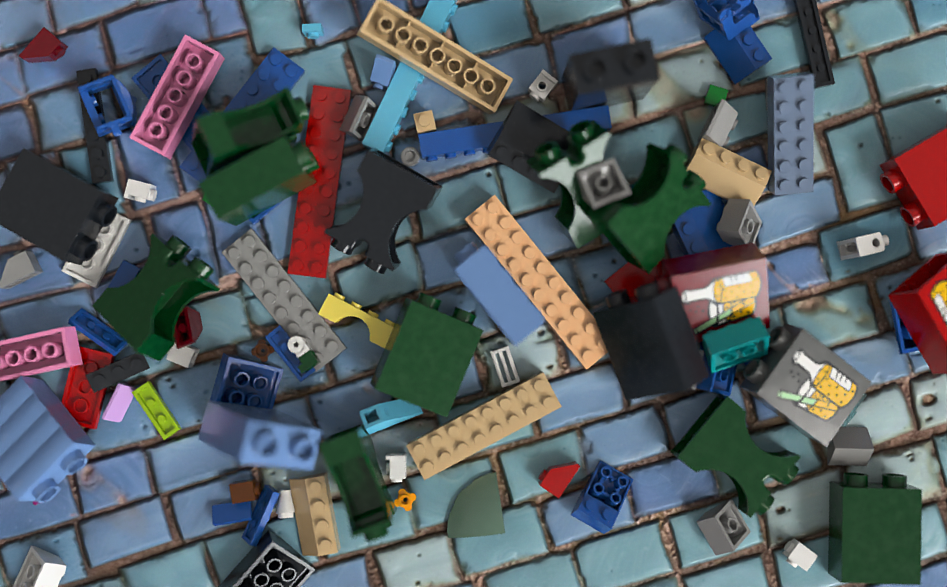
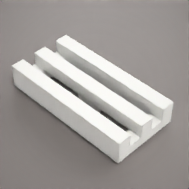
(510, 382)

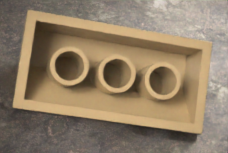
(727, 172)
(315, 515)

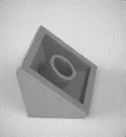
(359, 117)
(602, 183)
(850, 447)

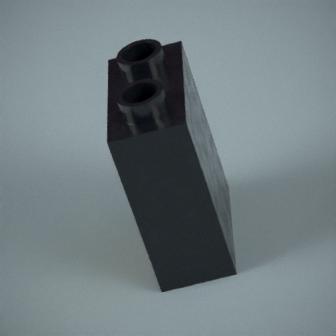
(610, 75)
(54, 208)
(650, 342)

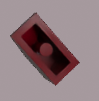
(44, 48)
(187, 327)

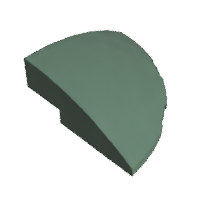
(477, 510)

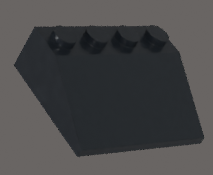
(519, 138)
(270, 565)

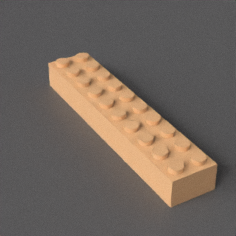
(538, 280)

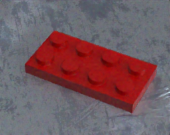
(78, 395)

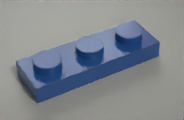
(97, 331)
(279, 341)
(260, 515)

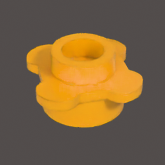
(405, 494)

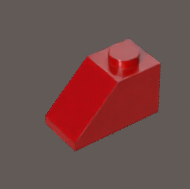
(558, 477)

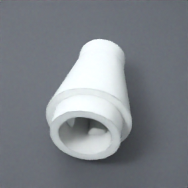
(285, 505)

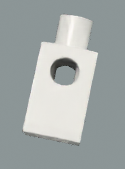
(862, 245)

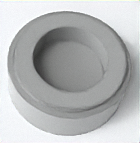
(410, 156)

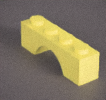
(336, 309)

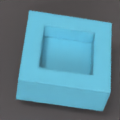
(313, 30)

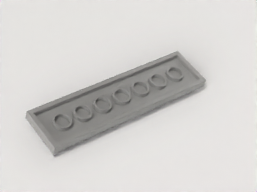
(282, 296)

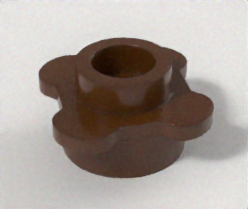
(257, 350)

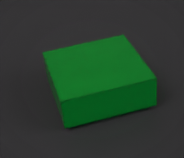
(715, 95)

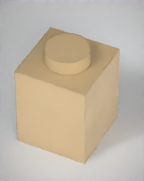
(424, 122)

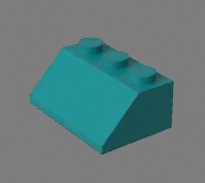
(735, 344)

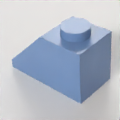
(382, 72)

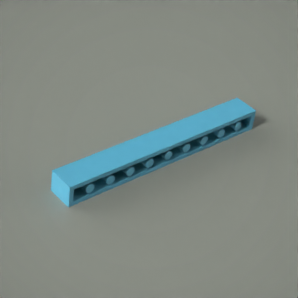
(404, 84)

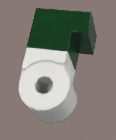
(304, 353)

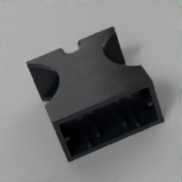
(389, 196)

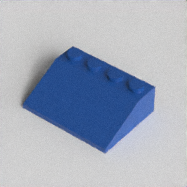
(698, 227)
(246, 382)

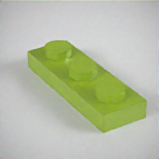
(156, 410)

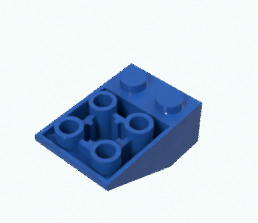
(602, 497)

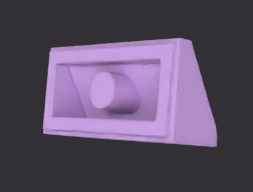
(119, 402)

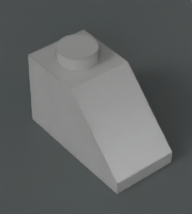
(19, 269)

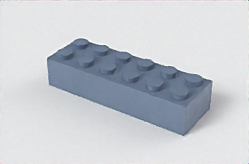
(790, 133)

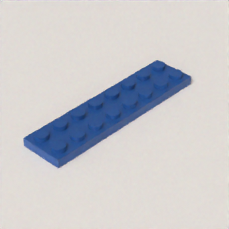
(267, 80)

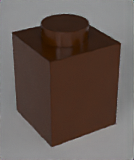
(244, 490)

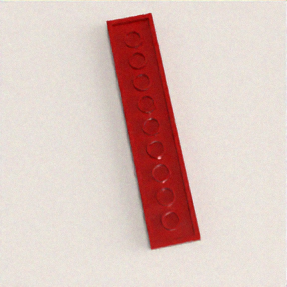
(318, 202)

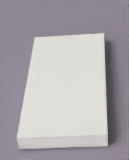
(108, 241)

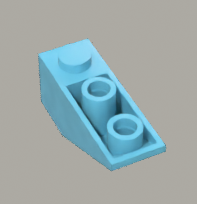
(388, 414)

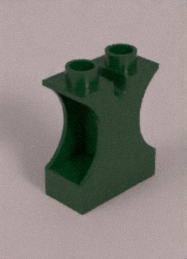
(234, 134)
(585, 150)
(660, 195)
(150, 304)
(723, 444)
(357, 474)

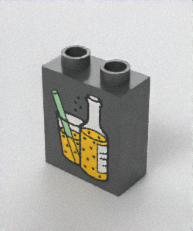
(805, 383)

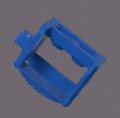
(743, 10)
(124, 98)

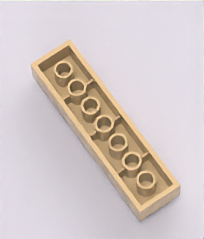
(434, 56)
(483, 425)

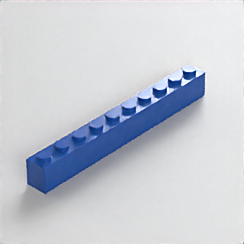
(478, 137)

